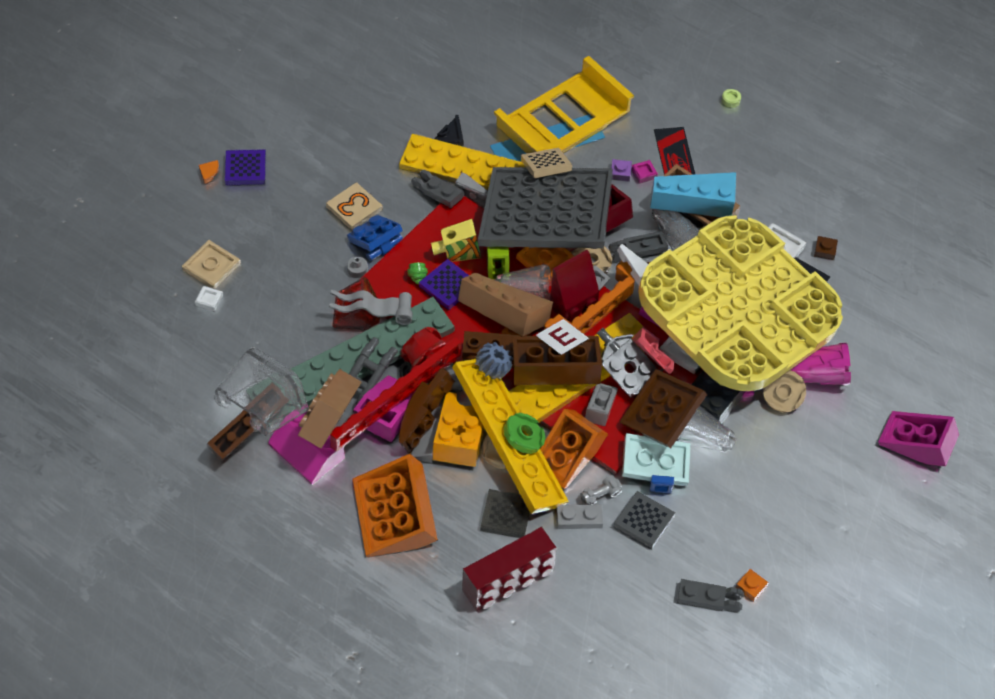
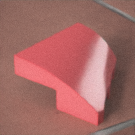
(649, 344)

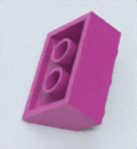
(303, 455)

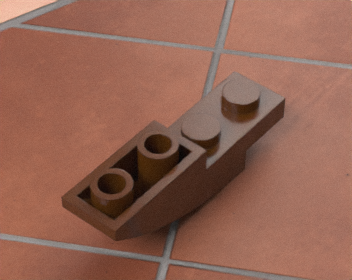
(418, 414)

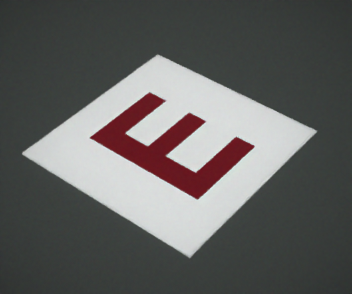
(562, 336)

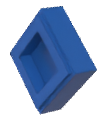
(661, 484)

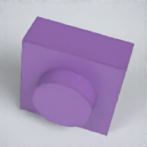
(621, 169)

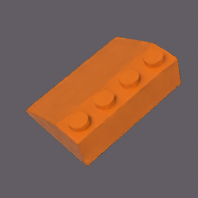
(394, 507)

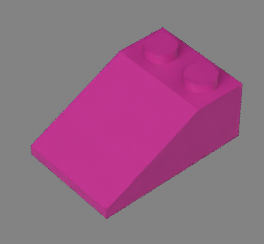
(921, 436)

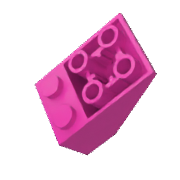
(389, 424)

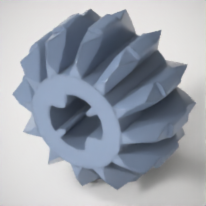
(494, 360)

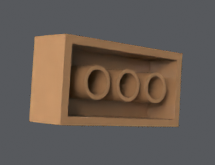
(328, 407)

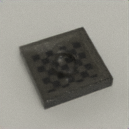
(505, 514)

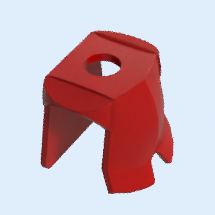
(421, 346)

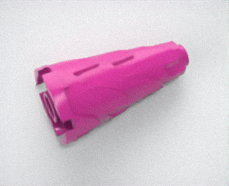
(826, 366)

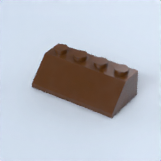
(542, 365)

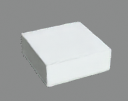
(209, 298)

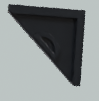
(451, 133)

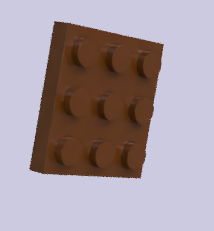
(663, 408)

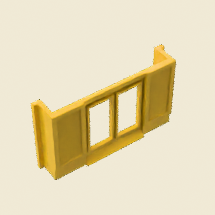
(591, 88)

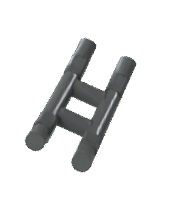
(363, 360)

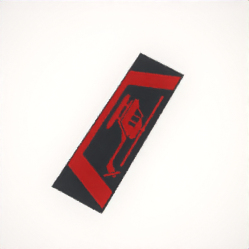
(674, 149)

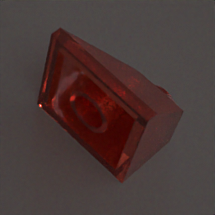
(360, 318)

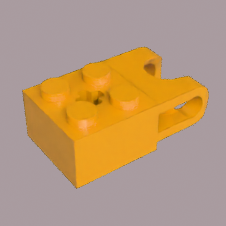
(457, 433)

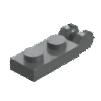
(438, 189)
(641, 245)
(709, 596)

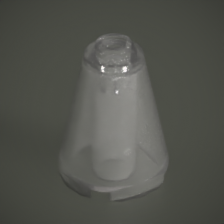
(531, 280)
(707, 432)

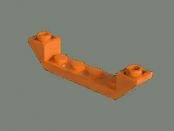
(607, 302)

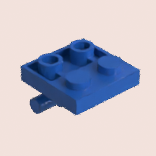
(376, 236)

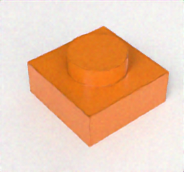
(752, 585)

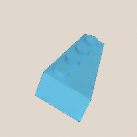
(695, 193)

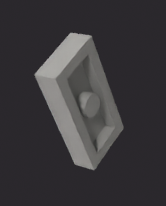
(579, 516)

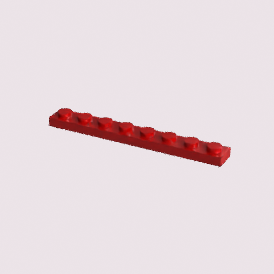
(394, 395)

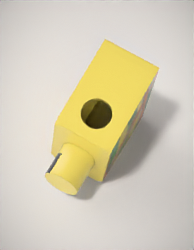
(458, 242)

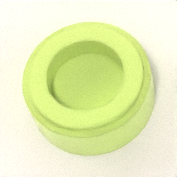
(731, 98)

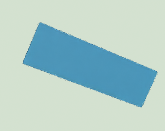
(511, 150)

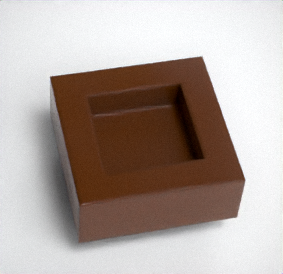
(825, 247)

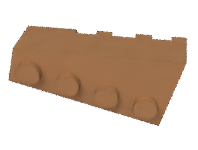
(505, 304)

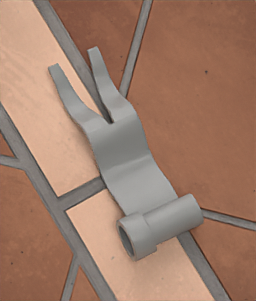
(396, 307)

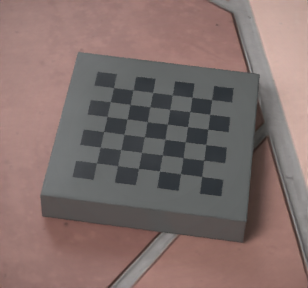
(644, 519)

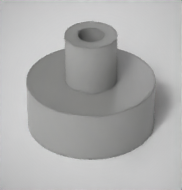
(357, 267)

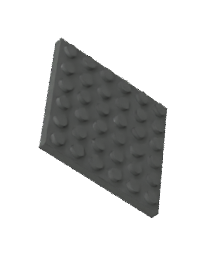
(546, 210)

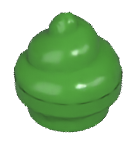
(417, 272)

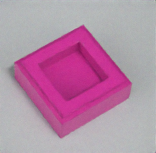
(644, 171)

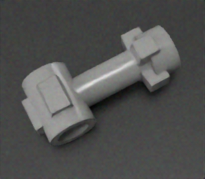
(610, 486)

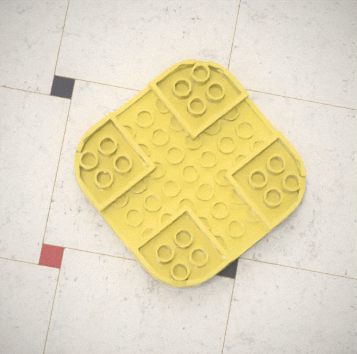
(740, 303)

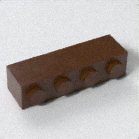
(231, 436)

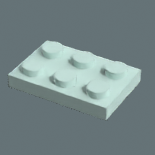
(647, 457)

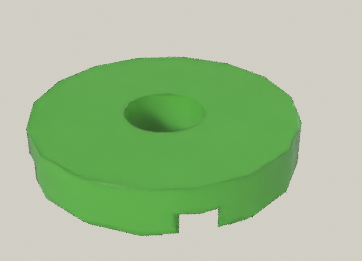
(518, 440)

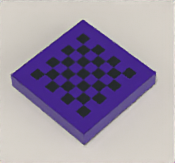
(245, 167)
(444, 283)

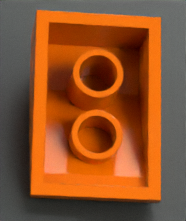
(571, 445)

